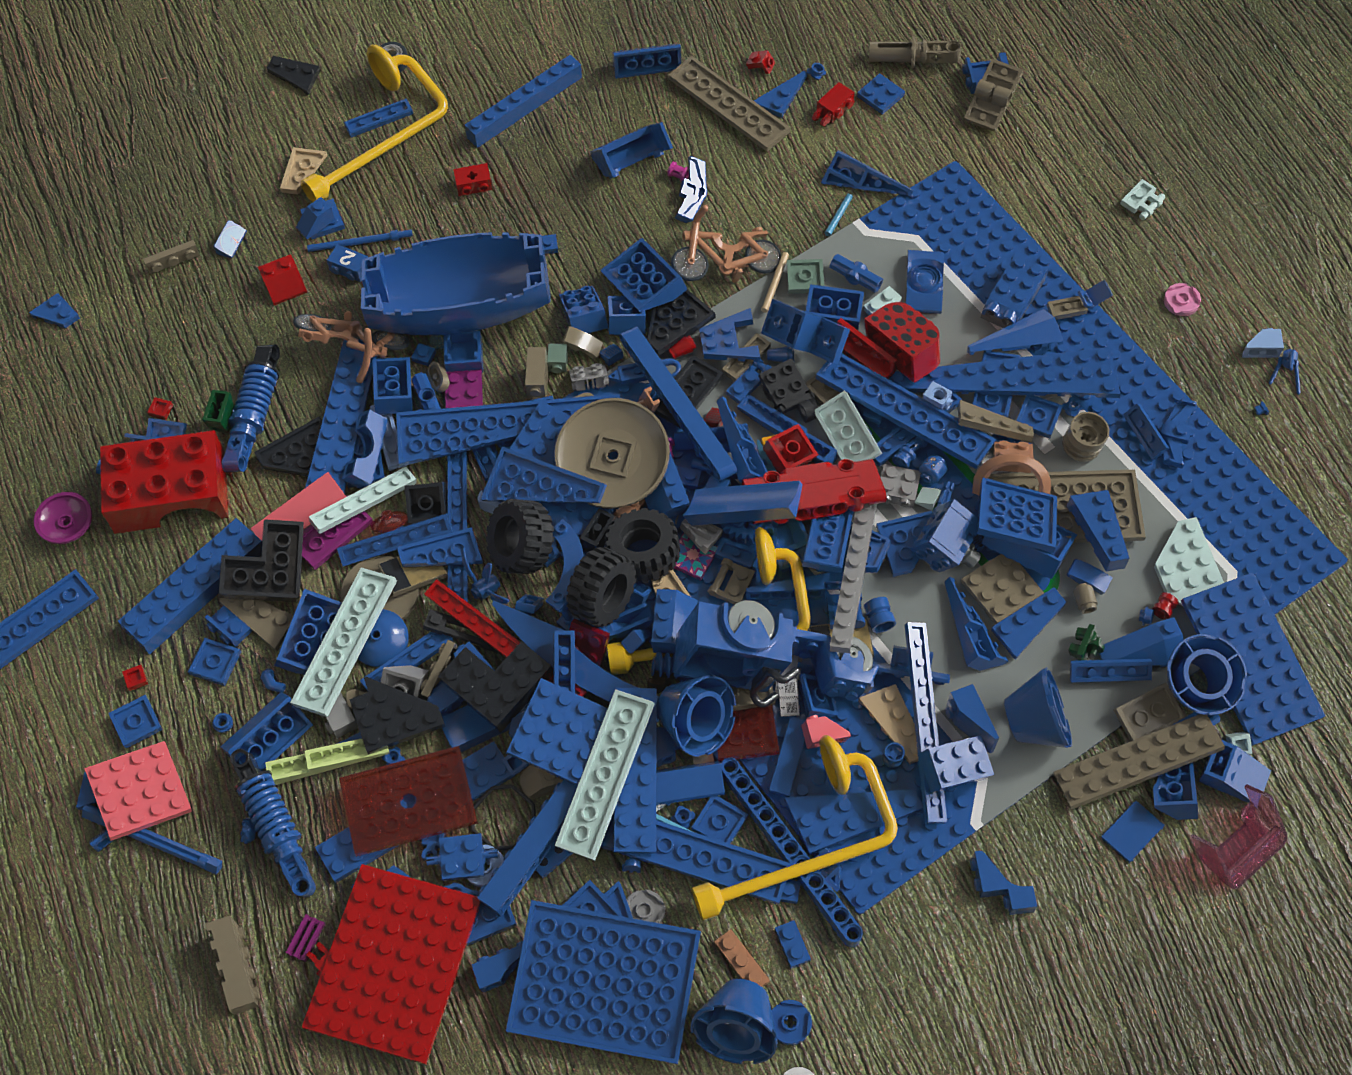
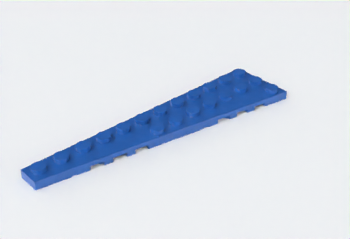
(1057, 373)
(449, 431)

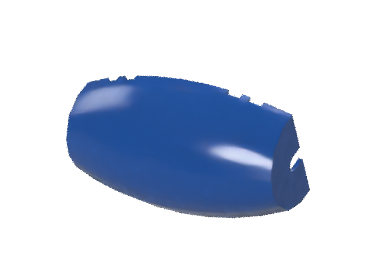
(455, 284)

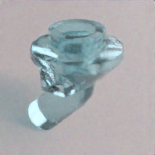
(437, 342)

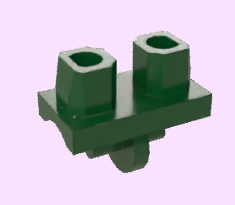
(1090, 643)

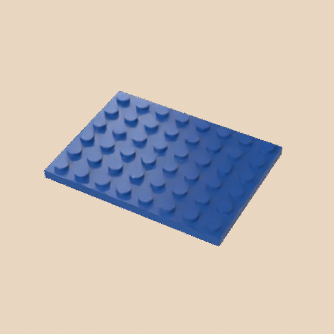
(604, 981)

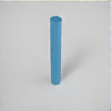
(838, 215)

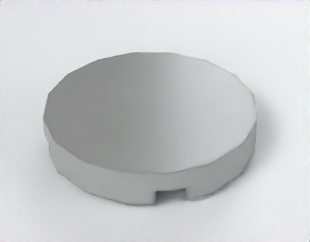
(646, 906)

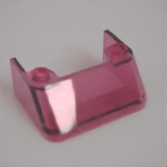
(1249, 845)

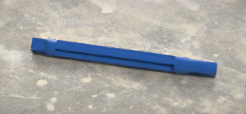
(160, 842)

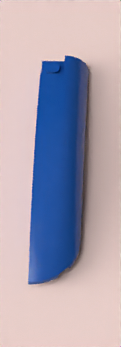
(539, 637)

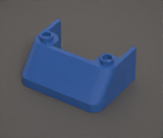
(631, 148)

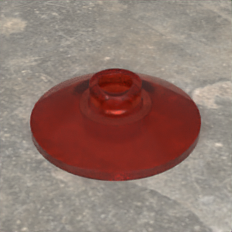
(388, 521)

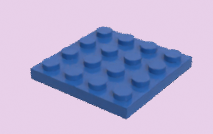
(1017, 515)
(557, 731)

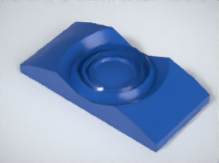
(925, 281)

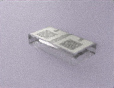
(789, 698)

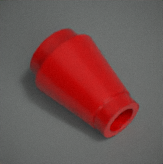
(682, 347)

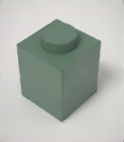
(557, 358)

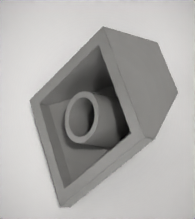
(405, 679)

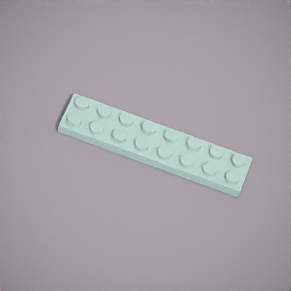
(343, 642)
(604, 775)

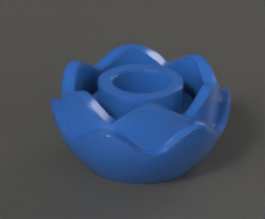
(248, 831)

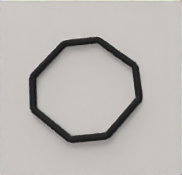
(497, 788)

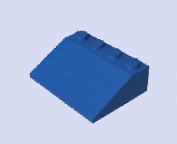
(644, 277)
(1038, 560)
(306, 631)

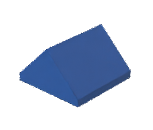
(813, 700)

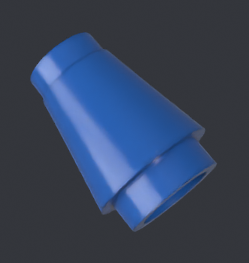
(780, 354)

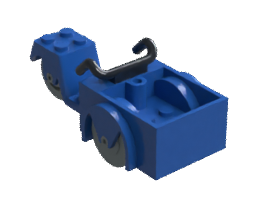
(755, 651)

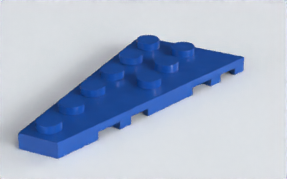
(534, 480)
(837, 817)

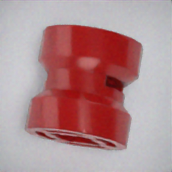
(1165, 604)

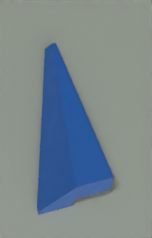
(852, 173)
(1032, 330)
(741, 445)
(973, 634)

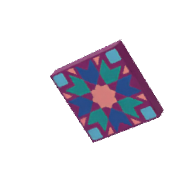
(692, 559)

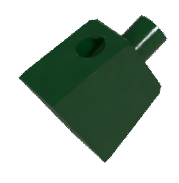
(219, 411)

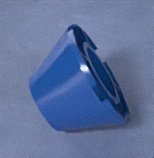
(1222, 668)
(698, 713)
(1038, 713)
(737, 1023)

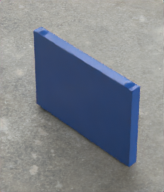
(1132, 831)

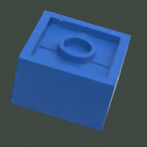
(463, 351)

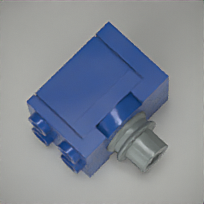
(948, 538)

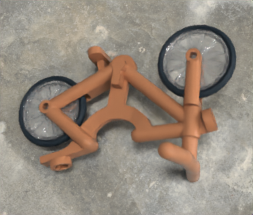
(693, 264)
(320, 329)

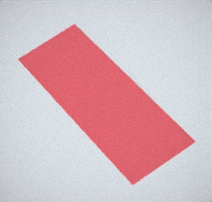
(306, 503)

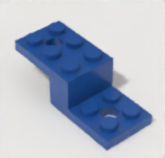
(805, 331)

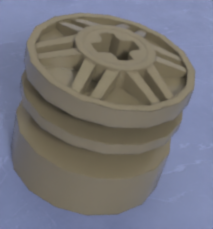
(1085, 436)

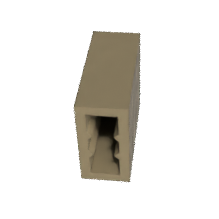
(536, 373)

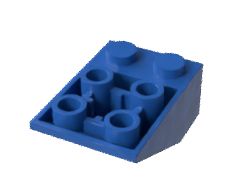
(584, 309)
(1232, 770)

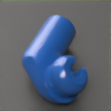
(269, 682)

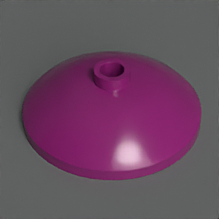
(59, 510)

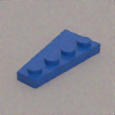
(441, 550)
(1025, 624)

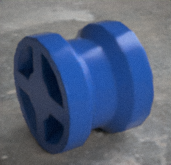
(904, 457)

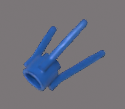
(1289, 361)

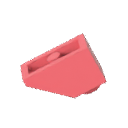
(817, 727)

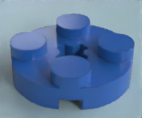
(800, 1015)

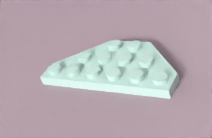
(1187, 562)

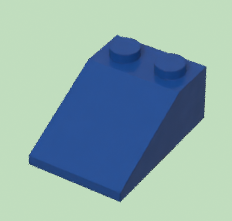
(971, 716)

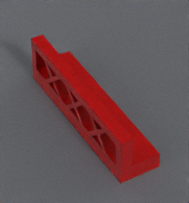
(867, 352)

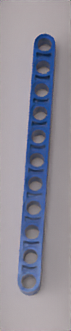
(678, 404)
(788, 840)

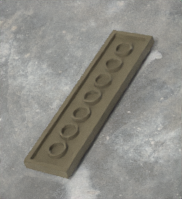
(729, 103)
(1138, 760)

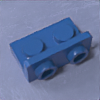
(228, 625)

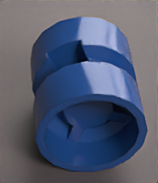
(879, 613)

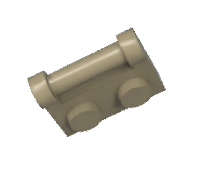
(737, 584)

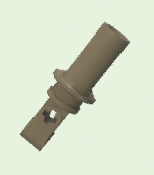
(915, 51)

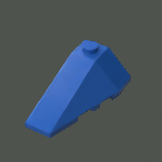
(1150, 642)

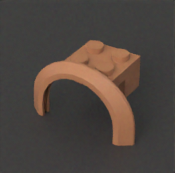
(1013, 458)

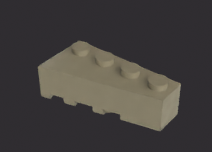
(233, 964)

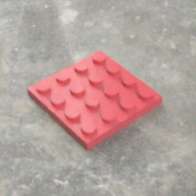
(137, 790)

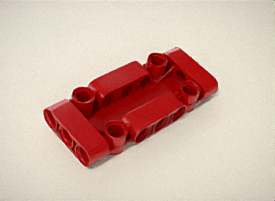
(829, 487)

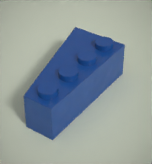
(1101, 527)

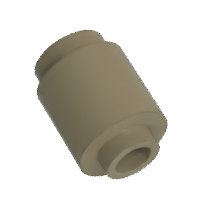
(1085, 598)

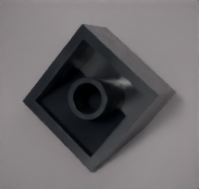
(425, 501)

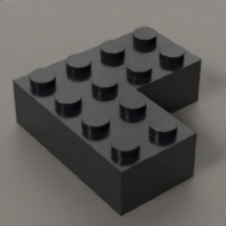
(271, 576)
(496, 693)

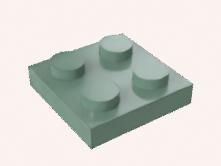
(803, 273)

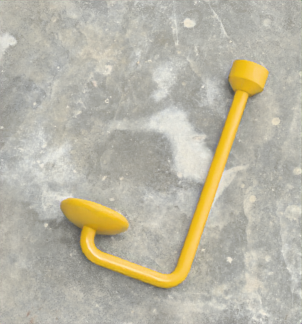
(387, 72)
(622, 661)
(837, 765)

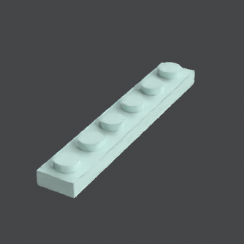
(362, 500)

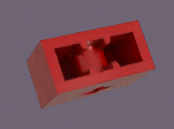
(472, 179)

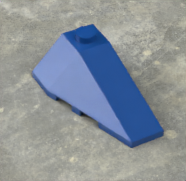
(1176, 793)

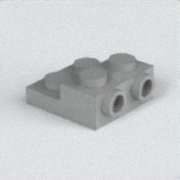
(900, 485)

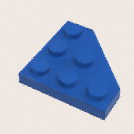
(902, 535)
(486, 922)

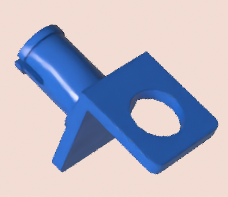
(1095, 294)

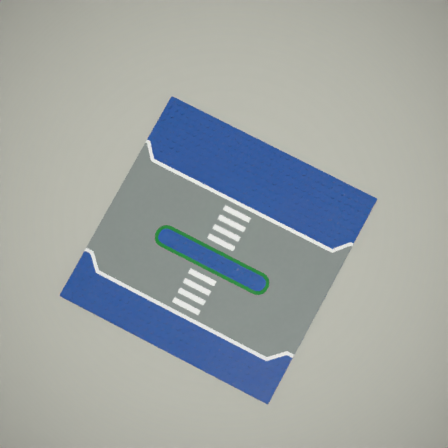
(1236, 504)

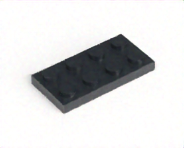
(697, 382)

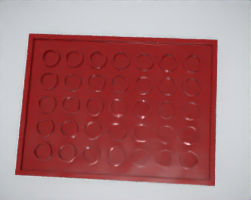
(392, 964)

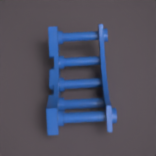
(571, 554)

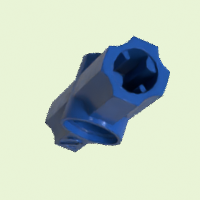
(856, 273)
(425, 391)

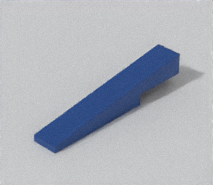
(778, 422)
(815, 587)

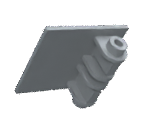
(596, 371)

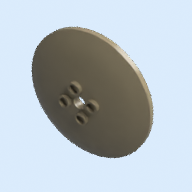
(620, 428)

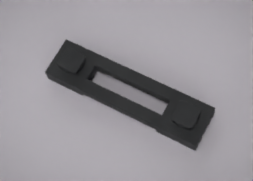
(436, 623)

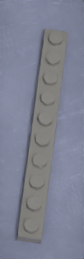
(852, 580)

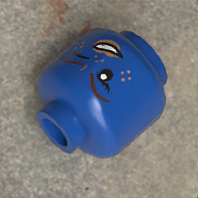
(932, 469)

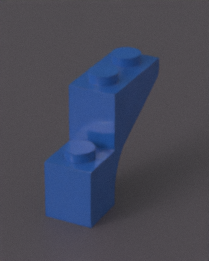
(632, 619)
(991, 882)

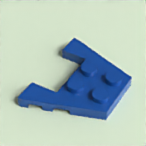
(721, 342)
(877, 551)

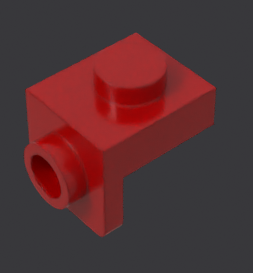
(761, 59)

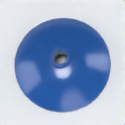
(391, 642)

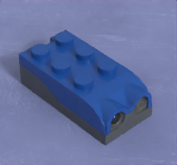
(1014, 292)

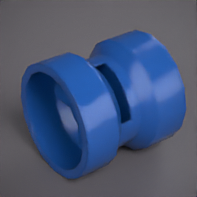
(896, 752)

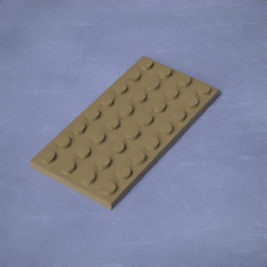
(1121, 487)

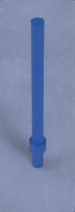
(394, 235)

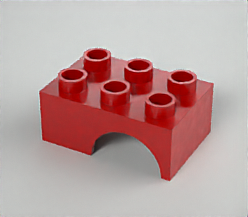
(160, 476)

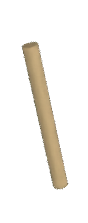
(775, 281)

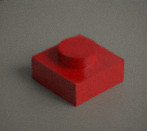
(160, 408)
(135, 677)

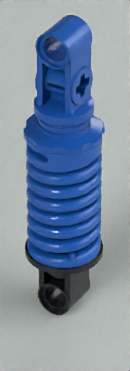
(251, 406)
(272, 821)

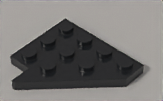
(293, 451)

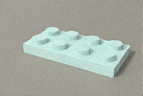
(847, 429)

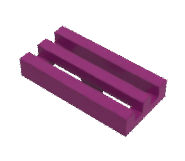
(290, 951)

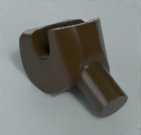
(659, 682)

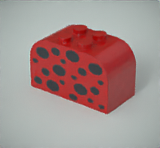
(906, 337)

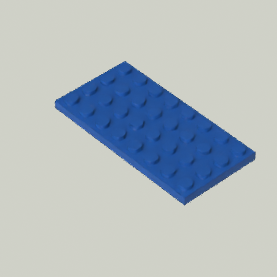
(1275, 685)

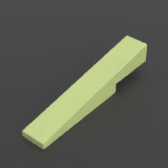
(320, 760)

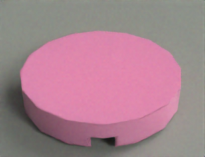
(1182, 299)

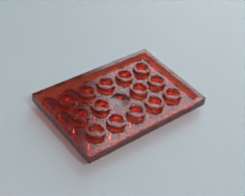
(375, 799)

